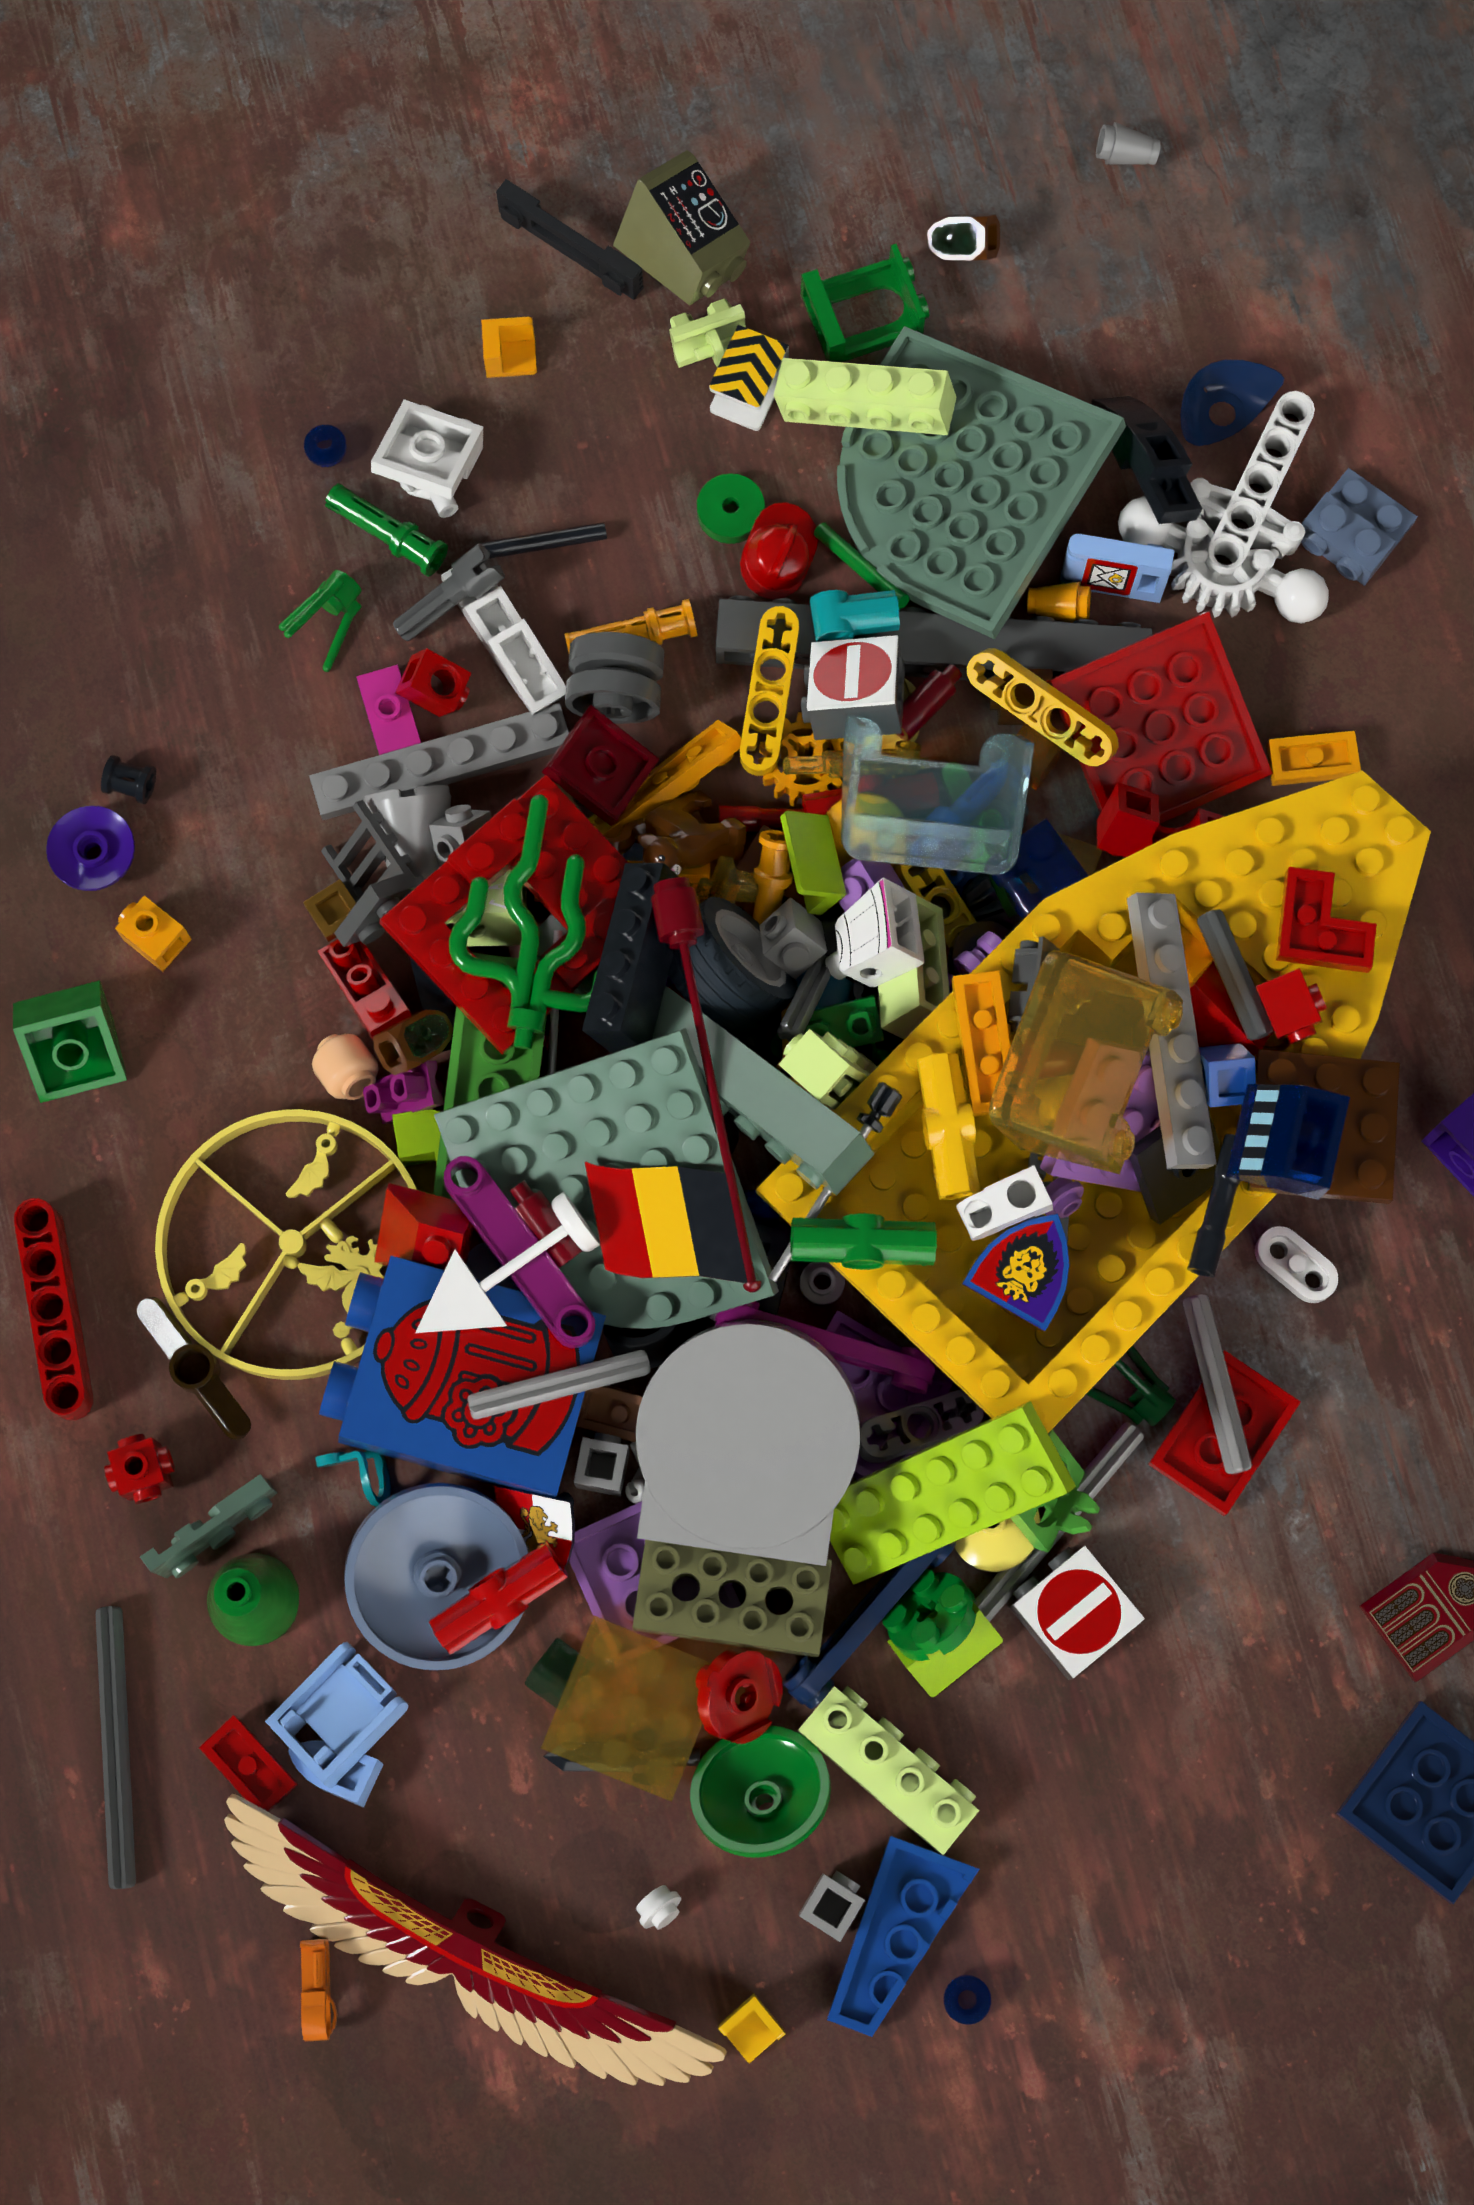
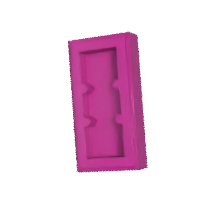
(387, 711)

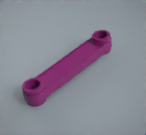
(510, 1236)
(908, 1369)

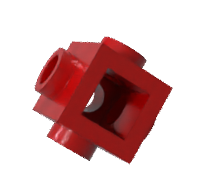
(151, 1479)

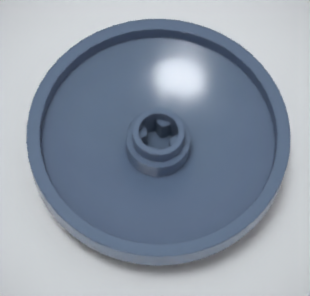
(420, 1558)

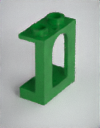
(890, 274)

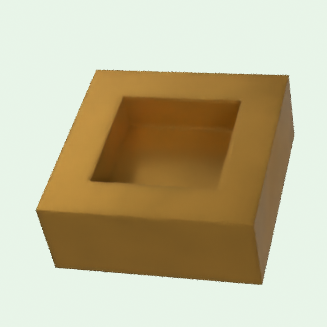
(330, 908)

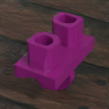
(405, 1092)

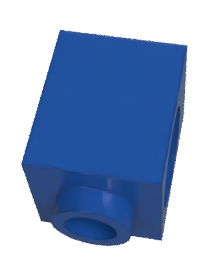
(1226, 1073)

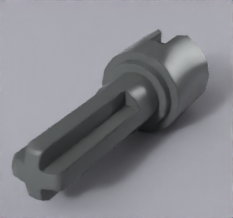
(465, 581)

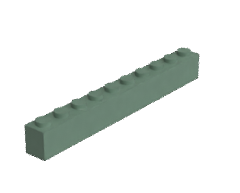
(760, 1095)

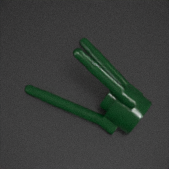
(1149, 1398)

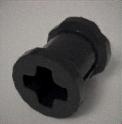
(116, 770)

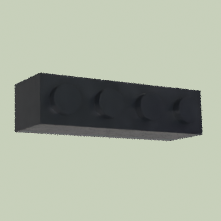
(631, 965)

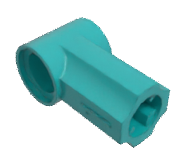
(845, 616)

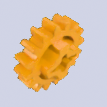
(800, 746)

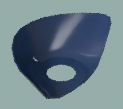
(1237, 382)

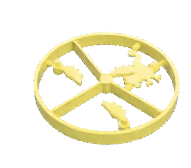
(291, 1241)

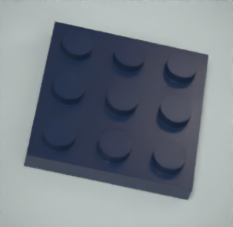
(1421, 1802)

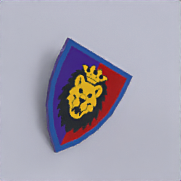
(1025, 1270)

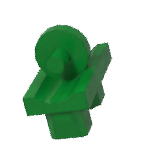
(851, 1021)

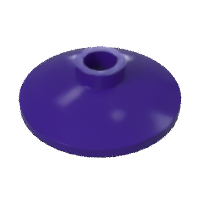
(77, 834)

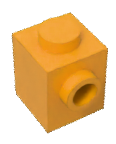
(152, 932)

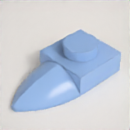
(354, 1785)

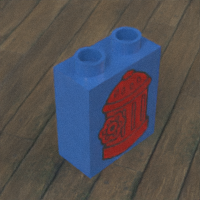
(416, 1386)

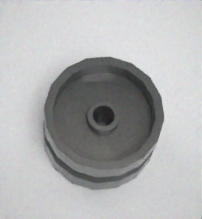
(615, 676)

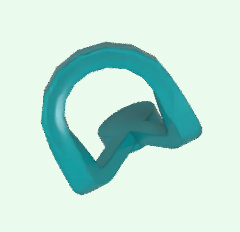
(381, 1468)

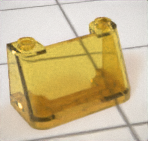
(1079, 1061)

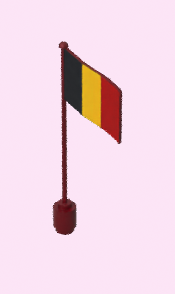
(675, 1216)

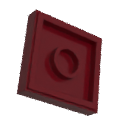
(600, 765)

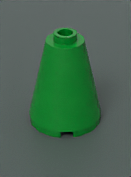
(268, 1603)

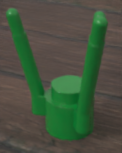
(335, 596)

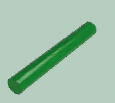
(857, 562)

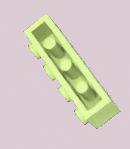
(865, 396)
(825, 1066)
(889, 1770)

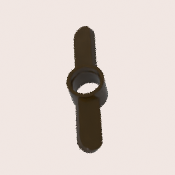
(178, 1347)

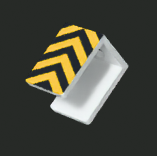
(747, 378)

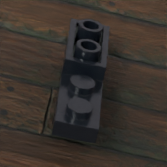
(1156, 459)

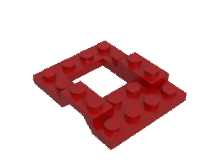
(497, 846)

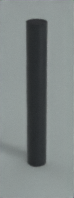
(546, 540)

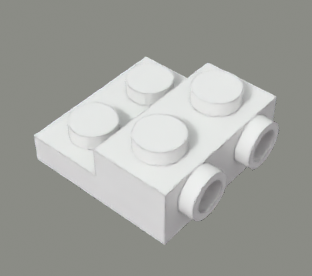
(428, 449)

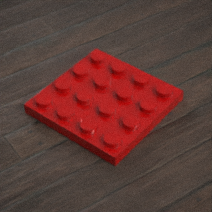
(1174, 718)

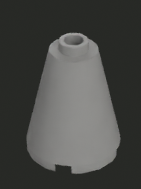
(409, 817)

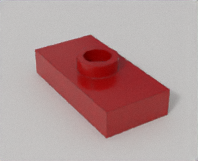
(248, 1764)

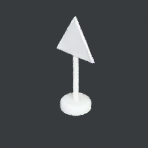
(462, 1301)

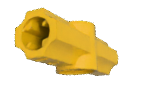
(948, 1126)

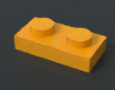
(1313, 757)

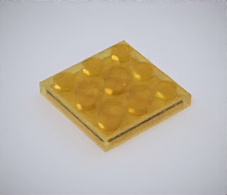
(628, 1709)

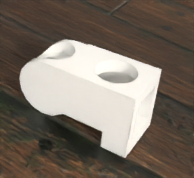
(1005, 1204)

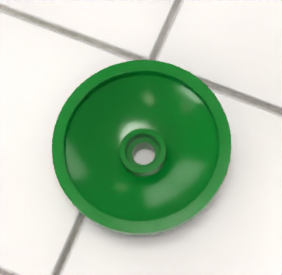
(739, 1778)

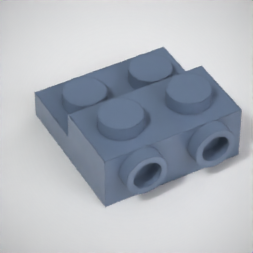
(1356, 527)

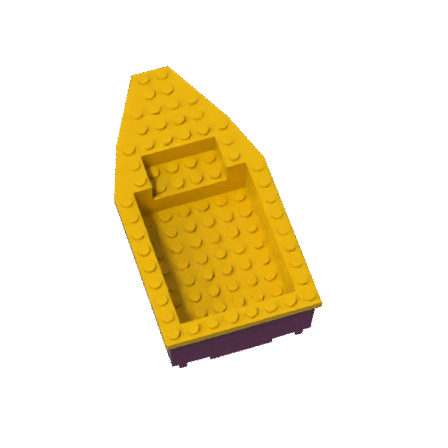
(1120, 1260)

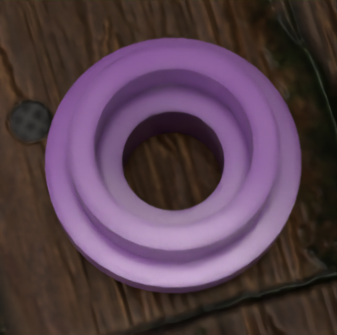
(1065, 1196)

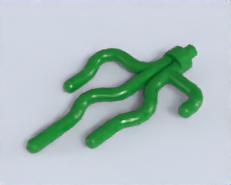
(528, 990)

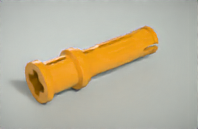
(652, 625)
(772, 874)

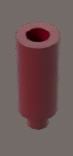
(928, 700)
(541, 1220)

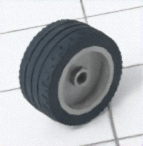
(732, 975)

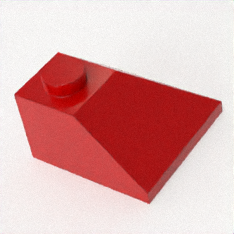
(421, 1228)

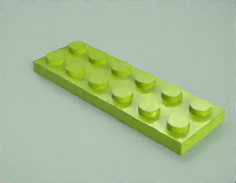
(947, 1493)

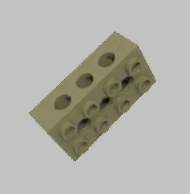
(745, 1626)

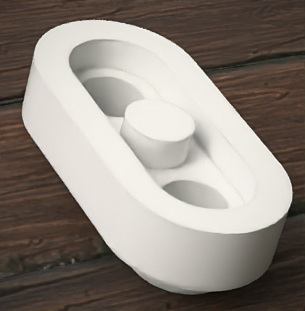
(1298, 1261)

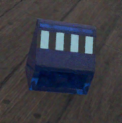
(1288, 1138)

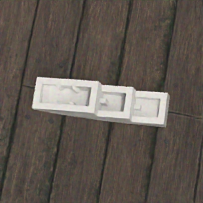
(513, 647)

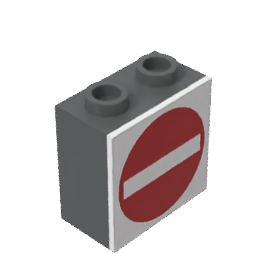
(855, 680)
(1075, 1611)

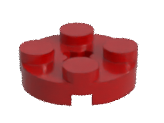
(718, 1688)

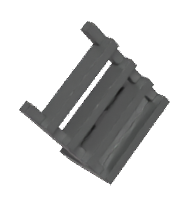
(380, 897)

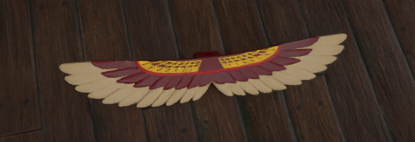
(492, 1981)

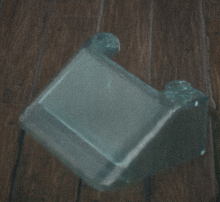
(934, 809)

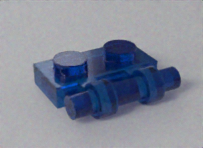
(1046, 862)

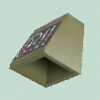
(682, 230)

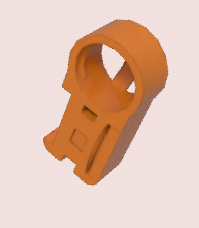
(316, 1991)

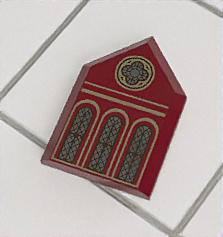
(1426, 1612)

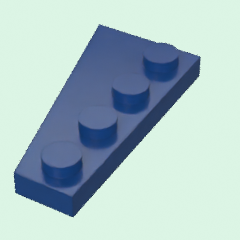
(901, 1918)

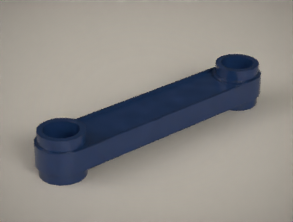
(811, 1678)

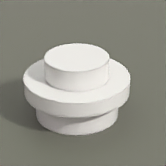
(658, 1908)

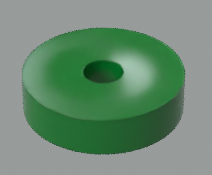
(726, 490)

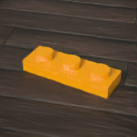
(981, 1034)

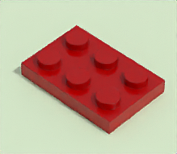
(1191, 1448)

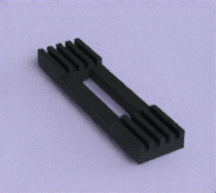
(614, 269)

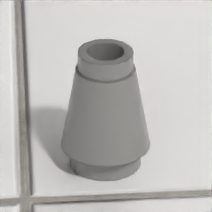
(1126, 146)

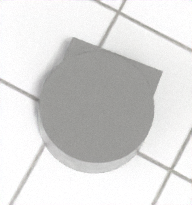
(747, 1443)

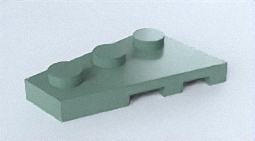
(189, 1541)

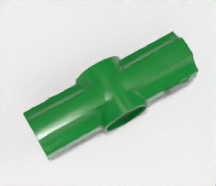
(863, 1241)

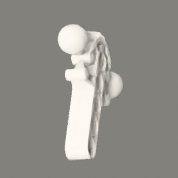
(1298, 594)

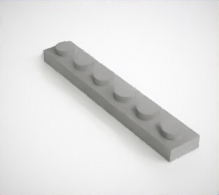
(442, 760)
(1177, 1055)

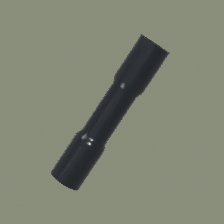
(1211, 1234)

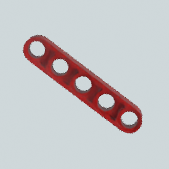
(42, 1290)

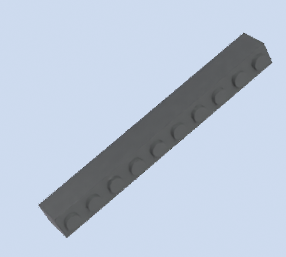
(931, 639)

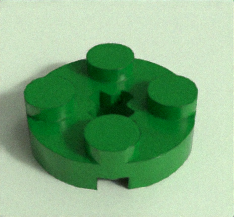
(921, 1636)

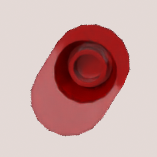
(778, 551)

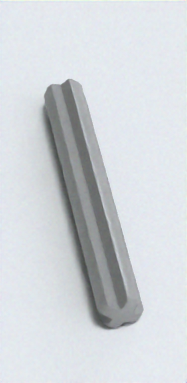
(558, 1384)
(1217, 1384)

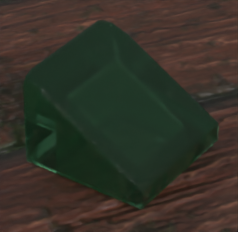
(552, 1672)

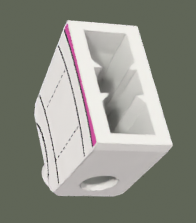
(878, 936)

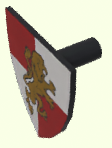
(541, 1518)

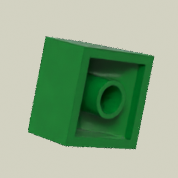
(69, 1041)

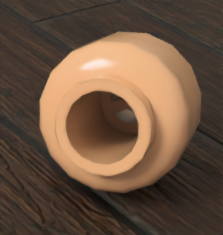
(344, 1066)

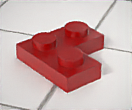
(1313, 936)

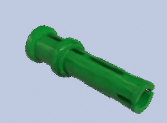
(402, 538)

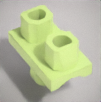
(705, 336)

